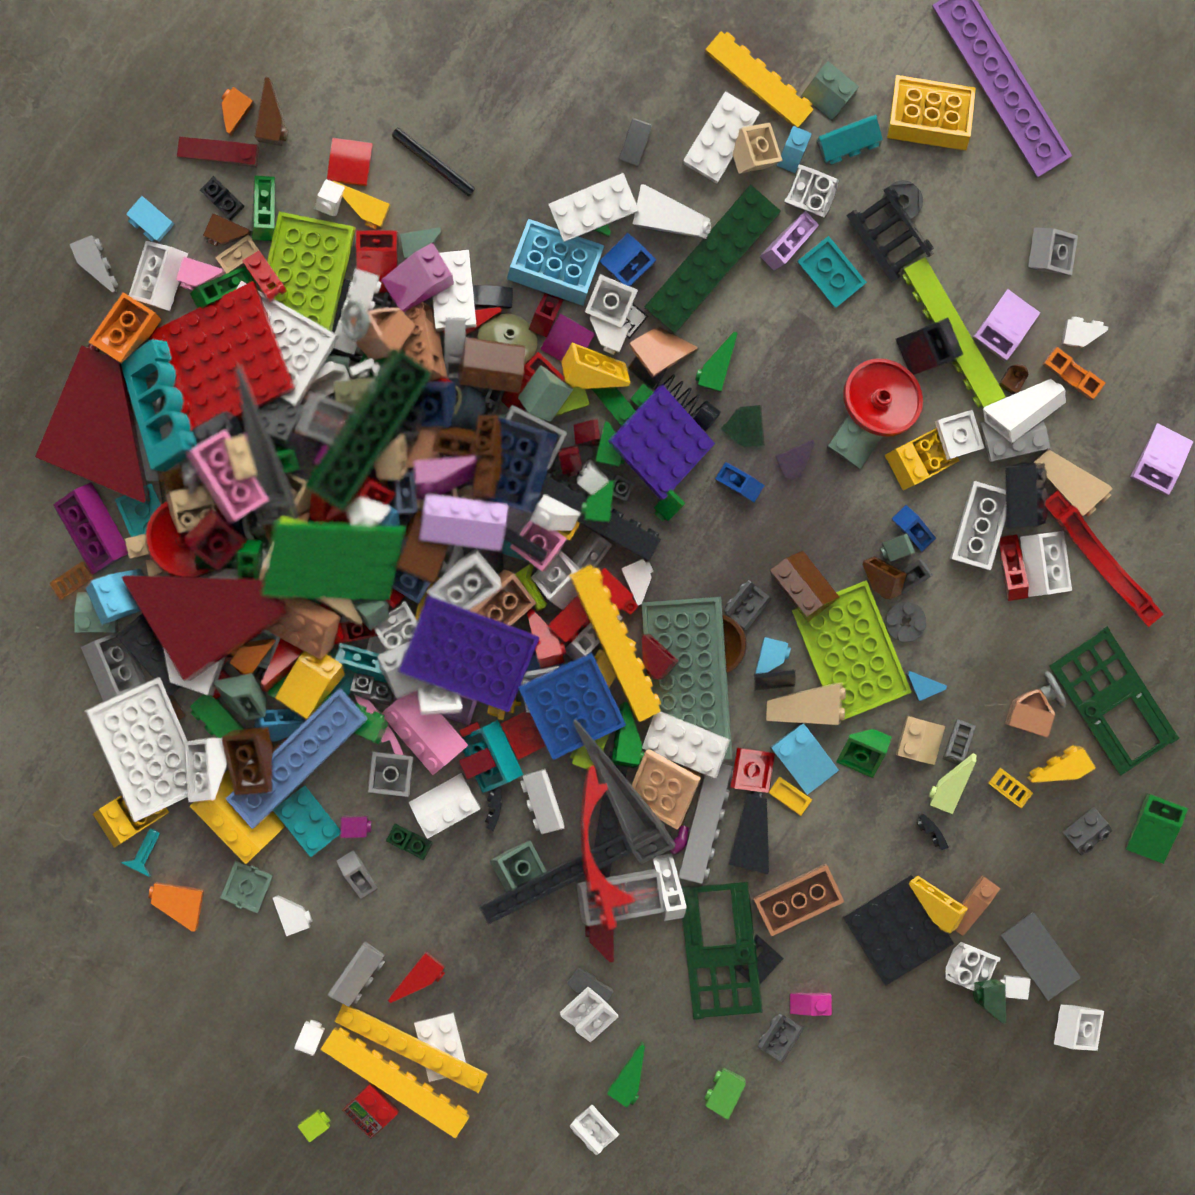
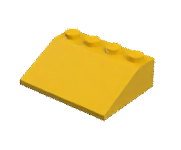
(931, 112)
(232, 827)

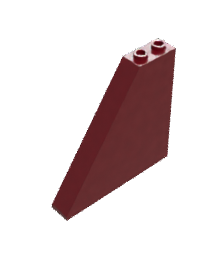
(96, 428)
(203, 617)

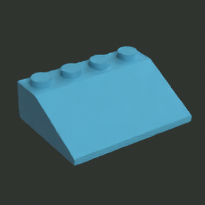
(554, 265)

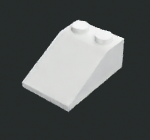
(467, 582)
(204, 768)

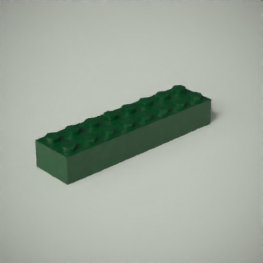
(712, 259)
(368, 429)

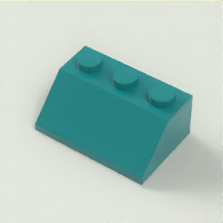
(850, 140)
(507, 766)

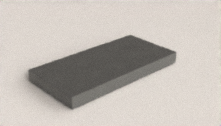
(1040, 956)

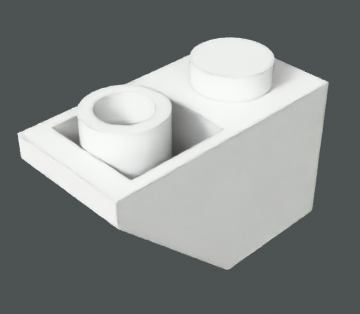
(1081, 333)

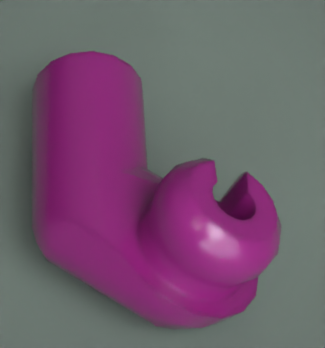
(680, 840)

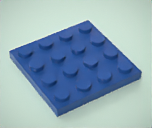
(570, 694)

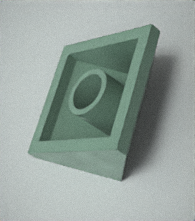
(544, 394)

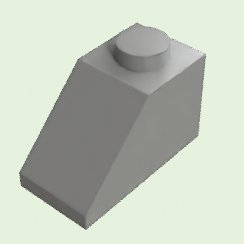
(356, 874)

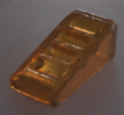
(86, 572)

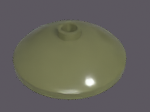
(499, 325)

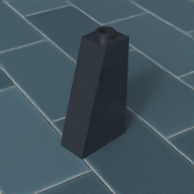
(751, 837)

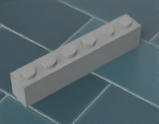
(704, 825)

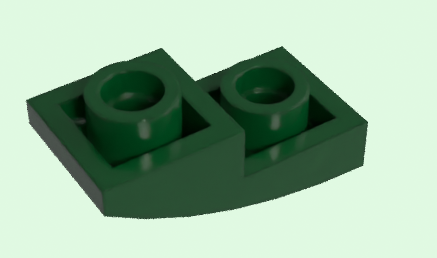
(409, 841)

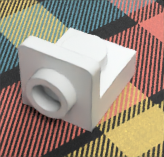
(363, 369)

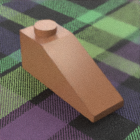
(976, 902)

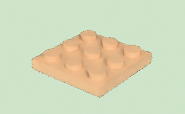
(665, 787)

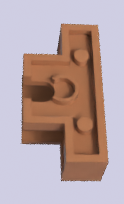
(424, 341)

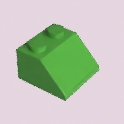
(725, 1092)

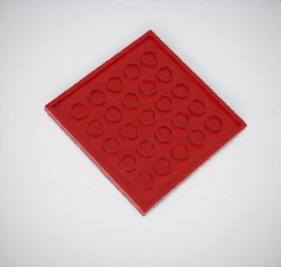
(212, 343)

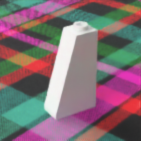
(668, 215)
(1025, 409)

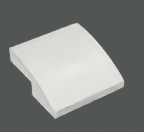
(589, 1014)

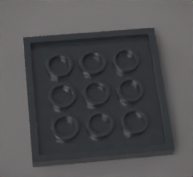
(896, 931)

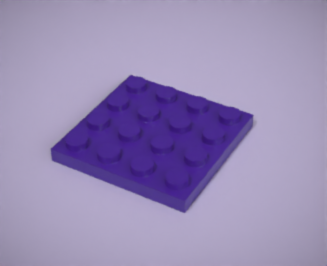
(661, 442)

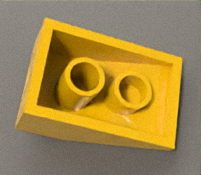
(592, 369)
(310, 683)

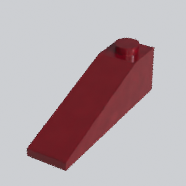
(218, 151)

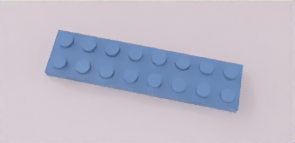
(302, 755)

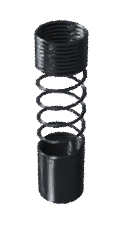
(705, 415)

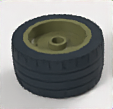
(468, 407)

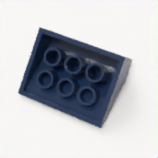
(523, 465)

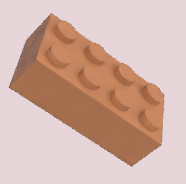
(307, 626)
(798, 899)

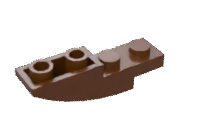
(489, 456)

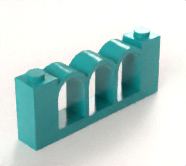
(141, 363)

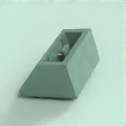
(243, 696)

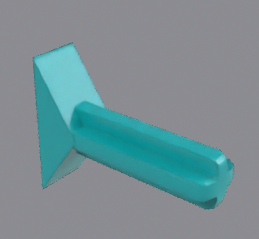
(143, 853)

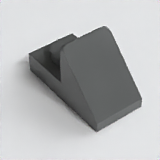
(915, 575)

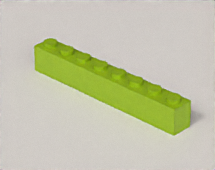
(938, 307)

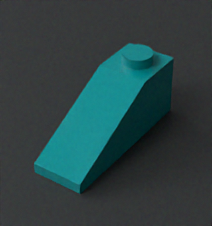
(360, 661)

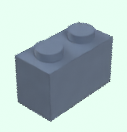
(405, 497)

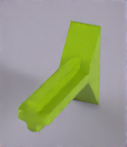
(525, 578)

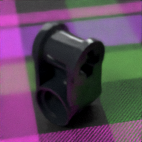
(411, 427)

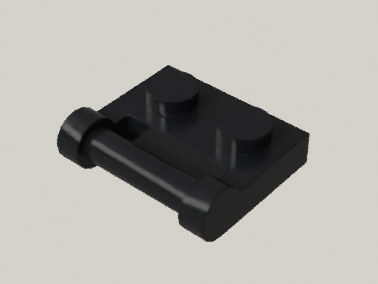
(767, 960)

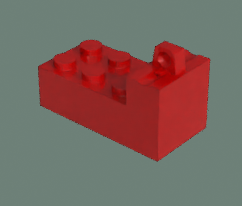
(574, 615)

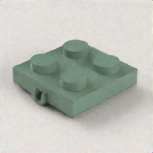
(246, 886)

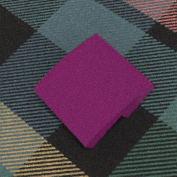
(563, 334)

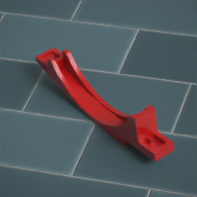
(1087, 542)
(606, 895)

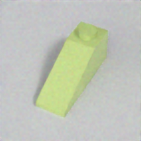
(950, 787)

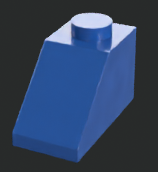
(740, 482)
(916, 529)

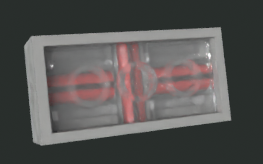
(322, 418)
(643, 885)

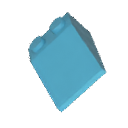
(112, 597)
(804, 758)

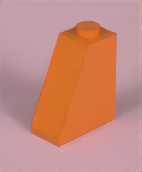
(178, 902)

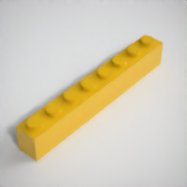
(615, 643)
(395, 1082)

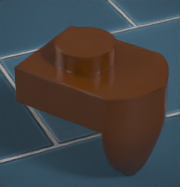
(1014, 378)

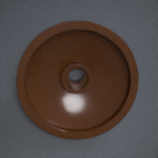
(734, 643)

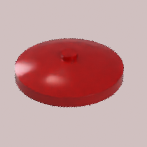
(883, 397)
(168, 546)

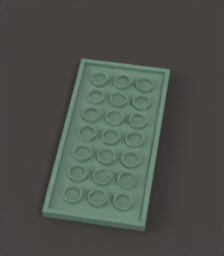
(698, 682)

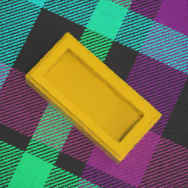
(790, 796)

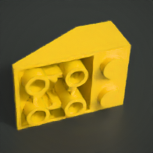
(919, 459)
(1069, 766)
(117, 821)

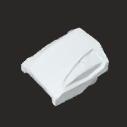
(812, 186)
(397, 628)
(970, 965)

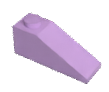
(789, 241)

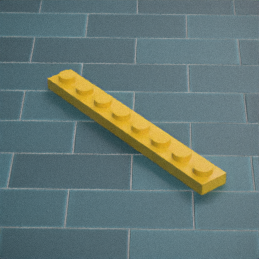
(411, 1048)

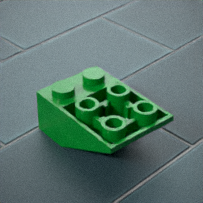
(1156, 828)

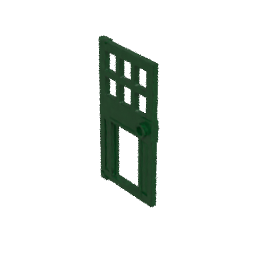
(1111, 696)
(715, 956)

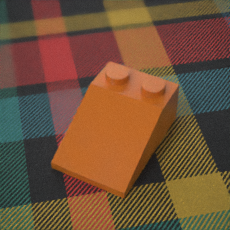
(125, 328)

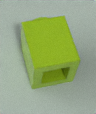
(314, 1125)

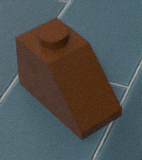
(224, 231)
(455, 442)
(884, 577)

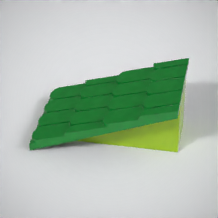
(332, 560)

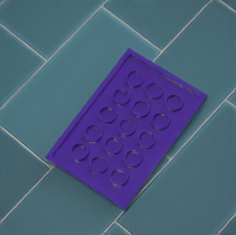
(468, 653)

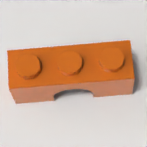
(1073, 374)

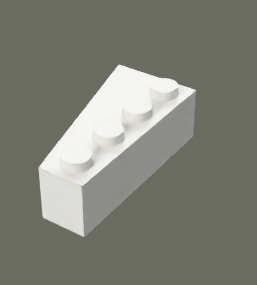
(362, 290)

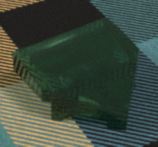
(746, 426)

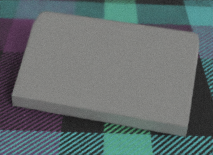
(591, 551)

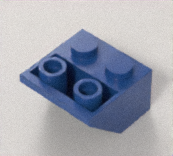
(627, 260)

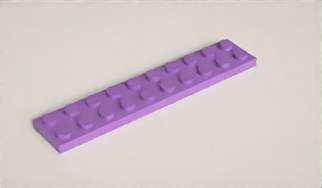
(1003, 83)

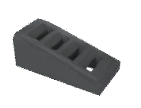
(952, 740)

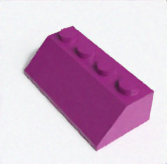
(91, 528)

